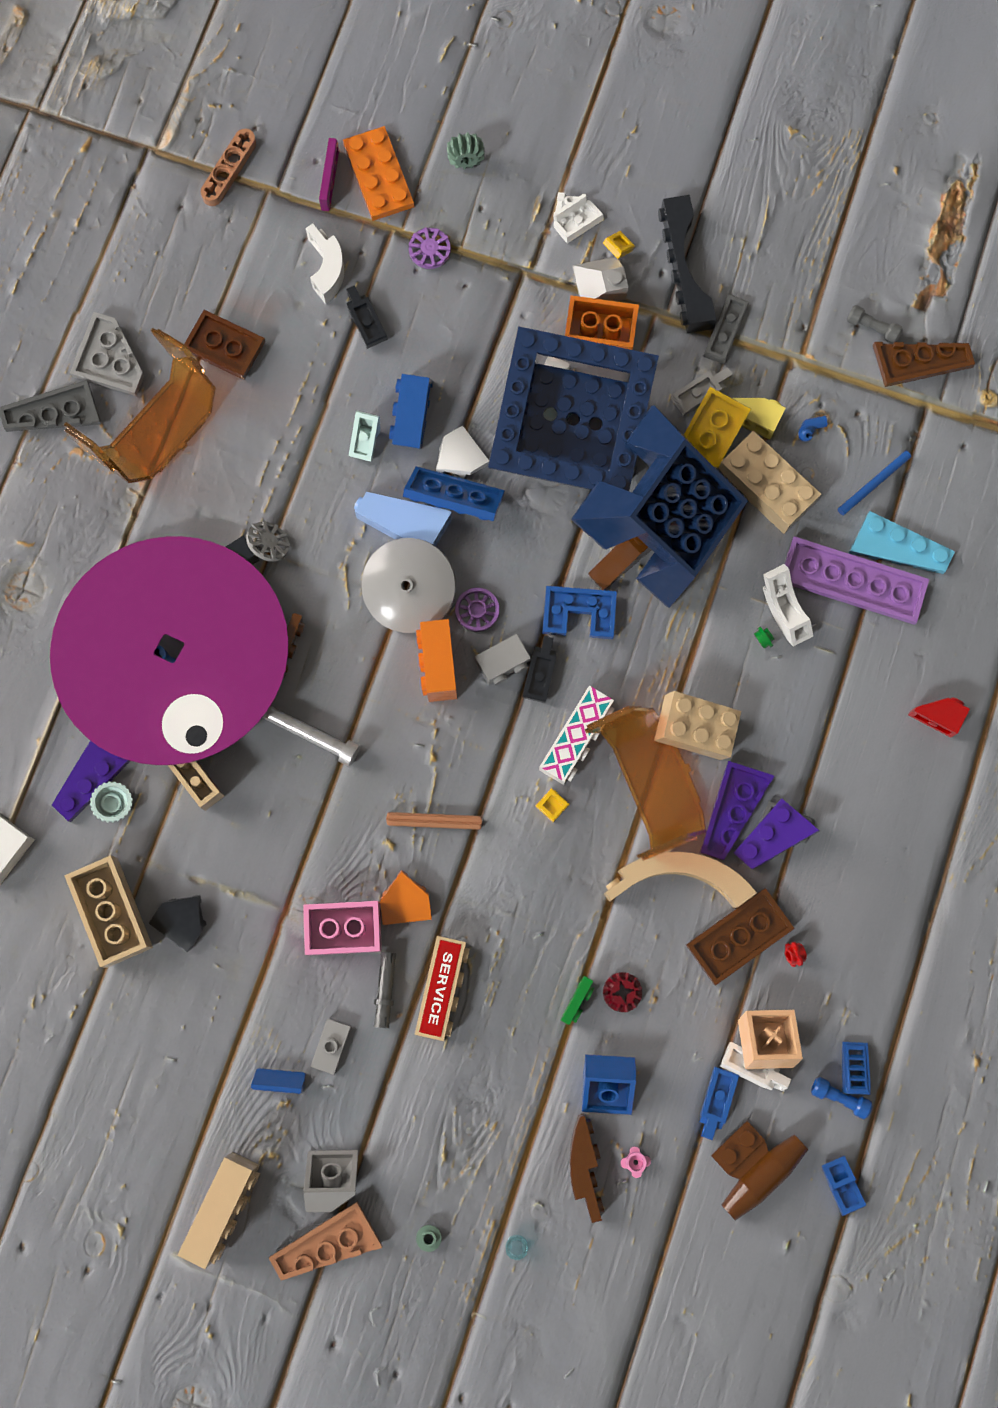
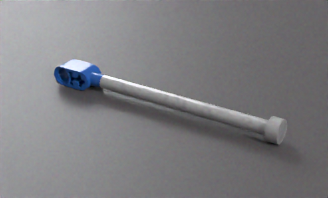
(346, 751)

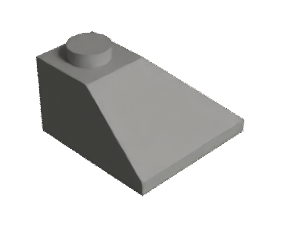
(601, 280)
(329, 1179)

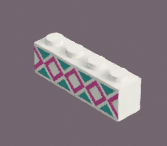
(573, 739)

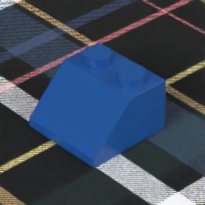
(608, 1084)

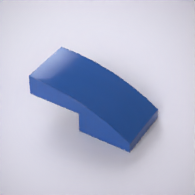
(843, 1185)

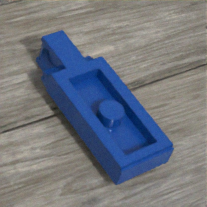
(717, 1101)

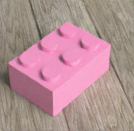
(342, 928)

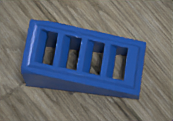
(865, 1087)

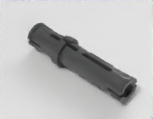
(384, 993)

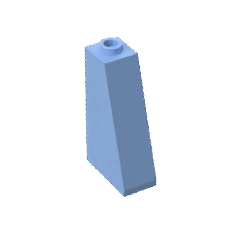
(402, 518)

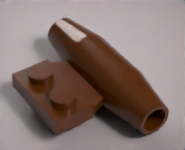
(758, 1170)

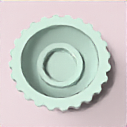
(111, 802)

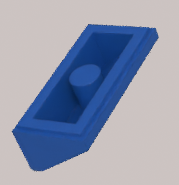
(279, 1081)

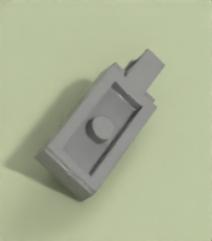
(691, 395)

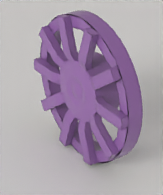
(429, 248)
(477, 609)

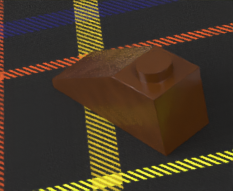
(618, 562)

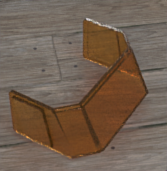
(162, 424)
(655, 778)

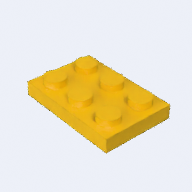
(716, 425)

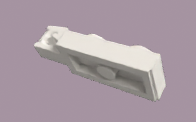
(766, 1078)

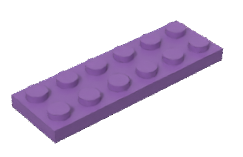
(856, 580)

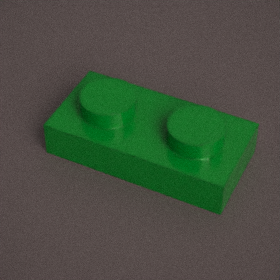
(582, 992)

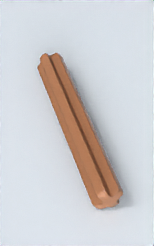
(434, 820)

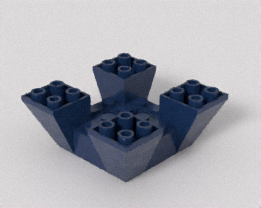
(675, 509)

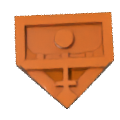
(405, 901)

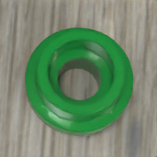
(764, 637)

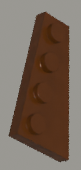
(912, 362)

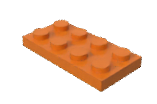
(378, 173)

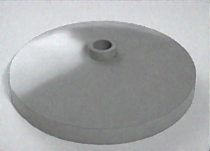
(430, 581)

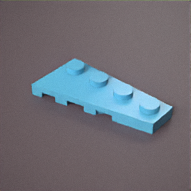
(891, 542)

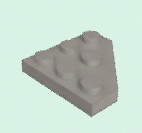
(107, 357)

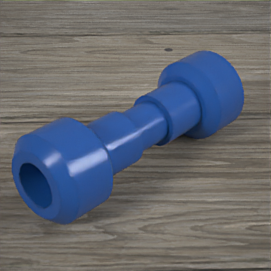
(822, 1089)

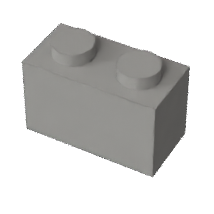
(503, 660)

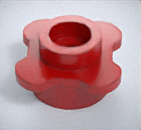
(795, 954)

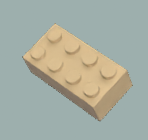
(769, 482)
(108, 911)
(217, 1213)

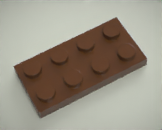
(740, 936)

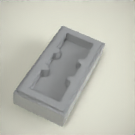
(330, 1046)

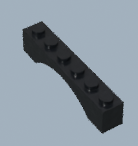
(696, 305)

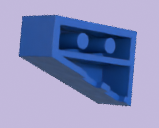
(410, 411)

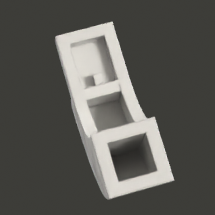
(331, 273)
(785, 607)

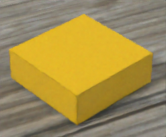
(619, 244)
(552, 805)

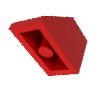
(942, 715)

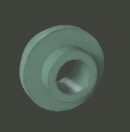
(428, 1229)

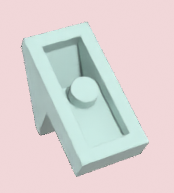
(364, 435)

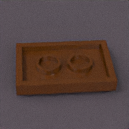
(224, 344)

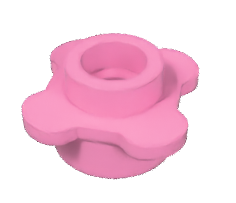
(643, 1162)

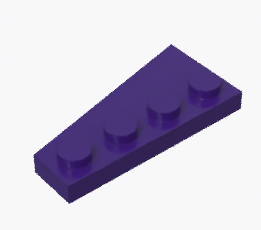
(90, 771)
(734, 804)

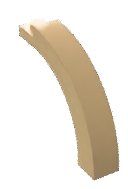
(710, 871)

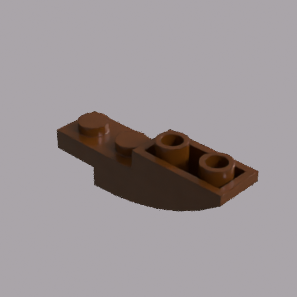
(584, 1157)

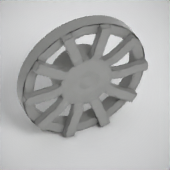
(267, 541)

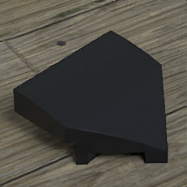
(180, 921)

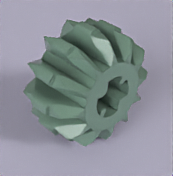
(465, 150)

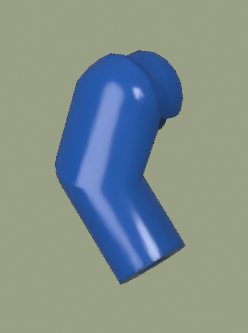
(809, 425)

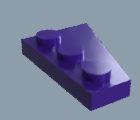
(774, 834)

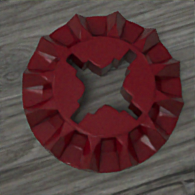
(612, 985)

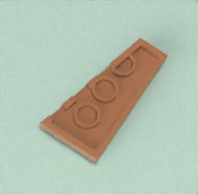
(334, 1240)

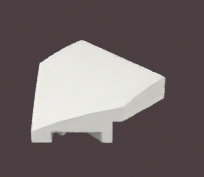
(575, 216)
(460, 454)

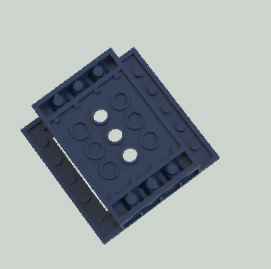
(554, 449)

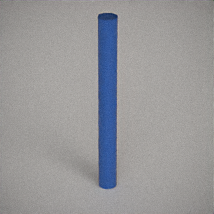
(873, 483)

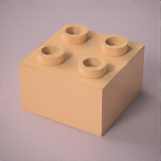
(770, 1039)

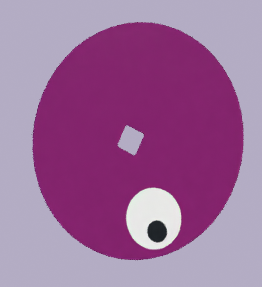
(159, 708)

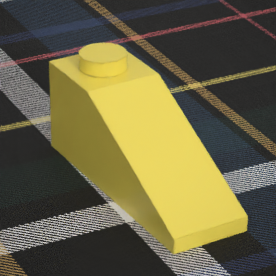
(763, 415)

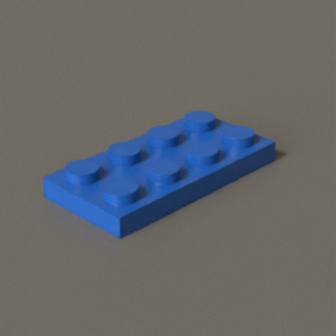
(453, 493)

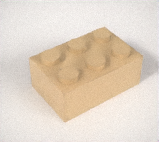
(697, 725)

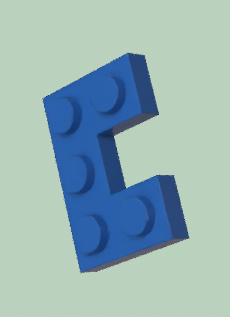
(565, 600)

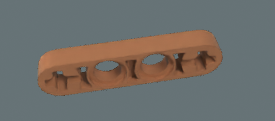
(225, 165)

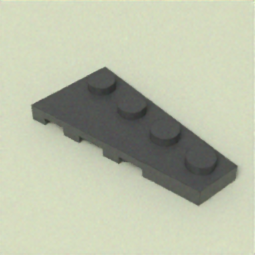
(52, 409)

